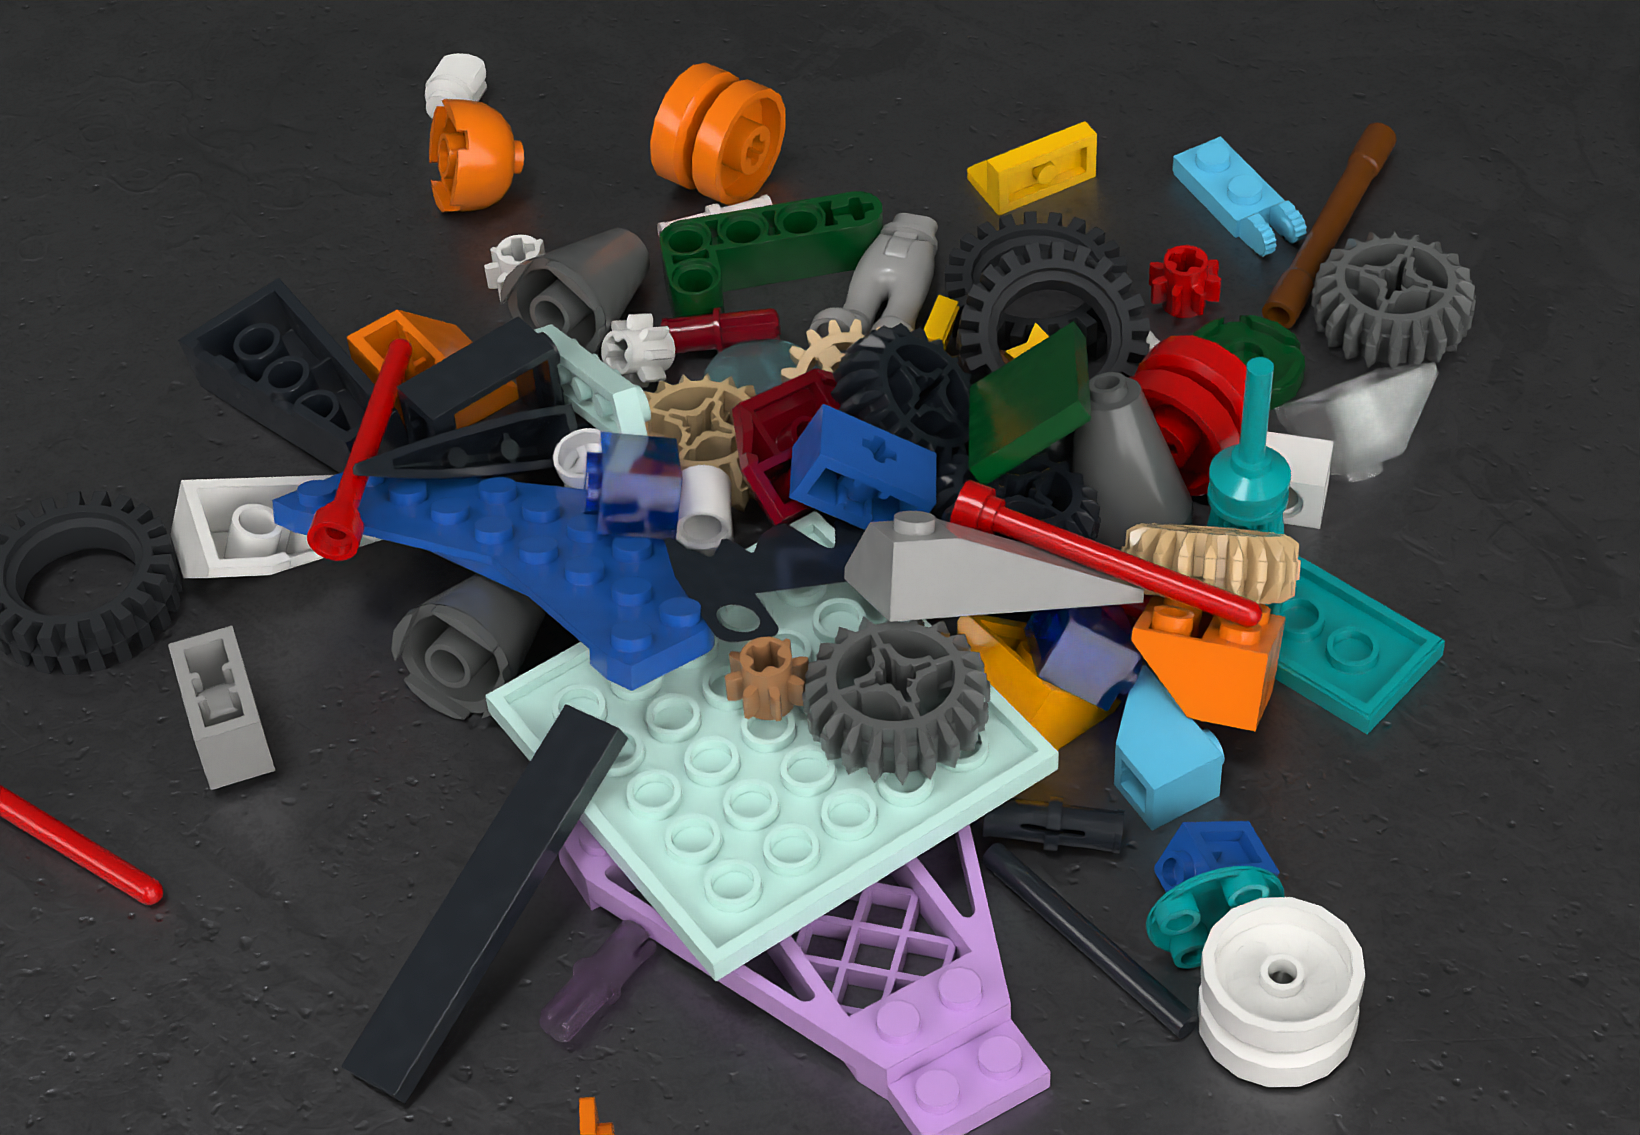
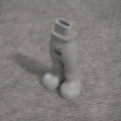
(892, 269)

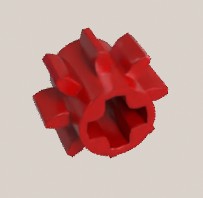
(1184, 281)

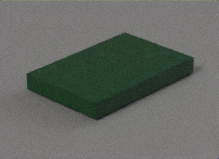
(1029, 404)

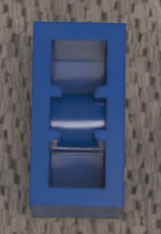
(860, 470)

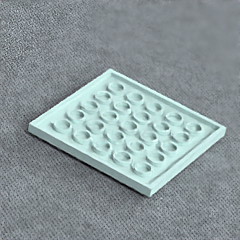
(744, 820)

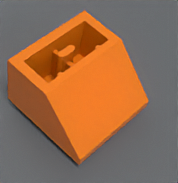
(431, 343)
(1209, 663)

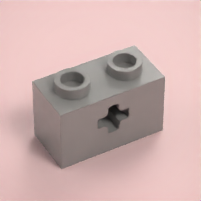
(221, 707)

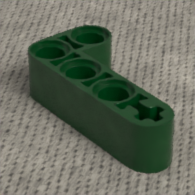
(764, 247)

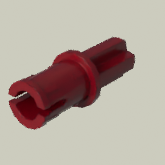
(722, 329)

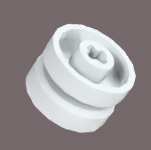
(1280, 991)

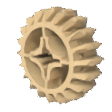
(703, 424)
(1234, 559)

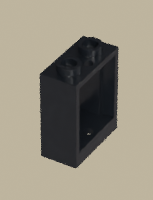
(477, 370)

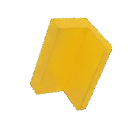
(1036, 168)

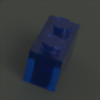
(634, 485)
(1085, 651)

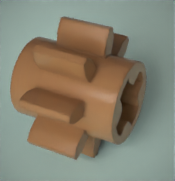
(766, 678)

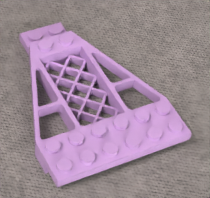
(931, 1044)

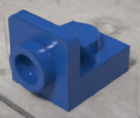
(1210, 846)

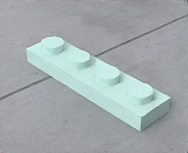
(597, 390)

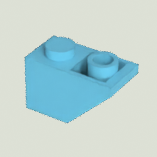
(1163, 756)

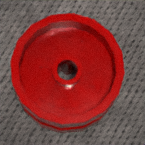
(1195, 400)

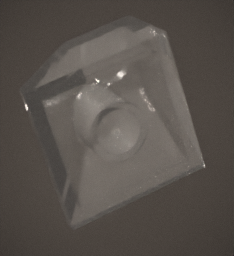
(1364, 417)

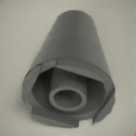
(579, 286)
(1128, 461)
(466, 644)

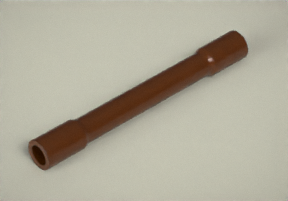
(1298, 281)

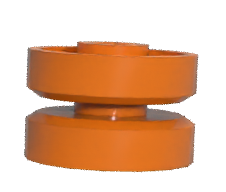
(718, 134)

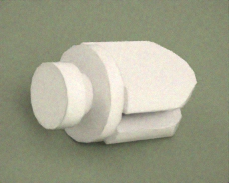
(455, 78)

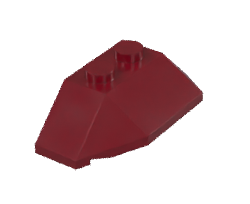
(765, 435)

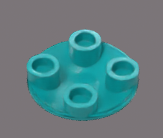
(1190, 910)

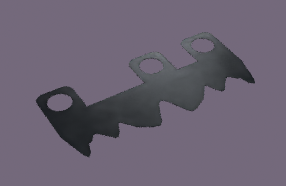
(779, 562)

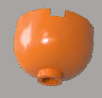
(472, 155)

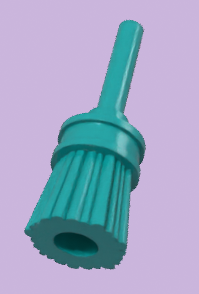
(1248, 478)

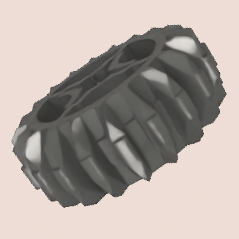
(1393, 300)
(896, 698)

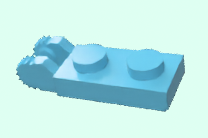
(1238, 196)

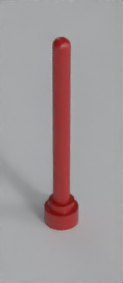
(983, 511)
(338, 525)
(79, 848)

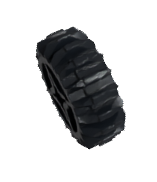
(907, 389)
(1032, 488)

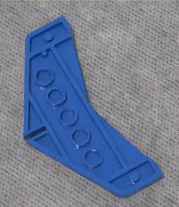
(541, 542)

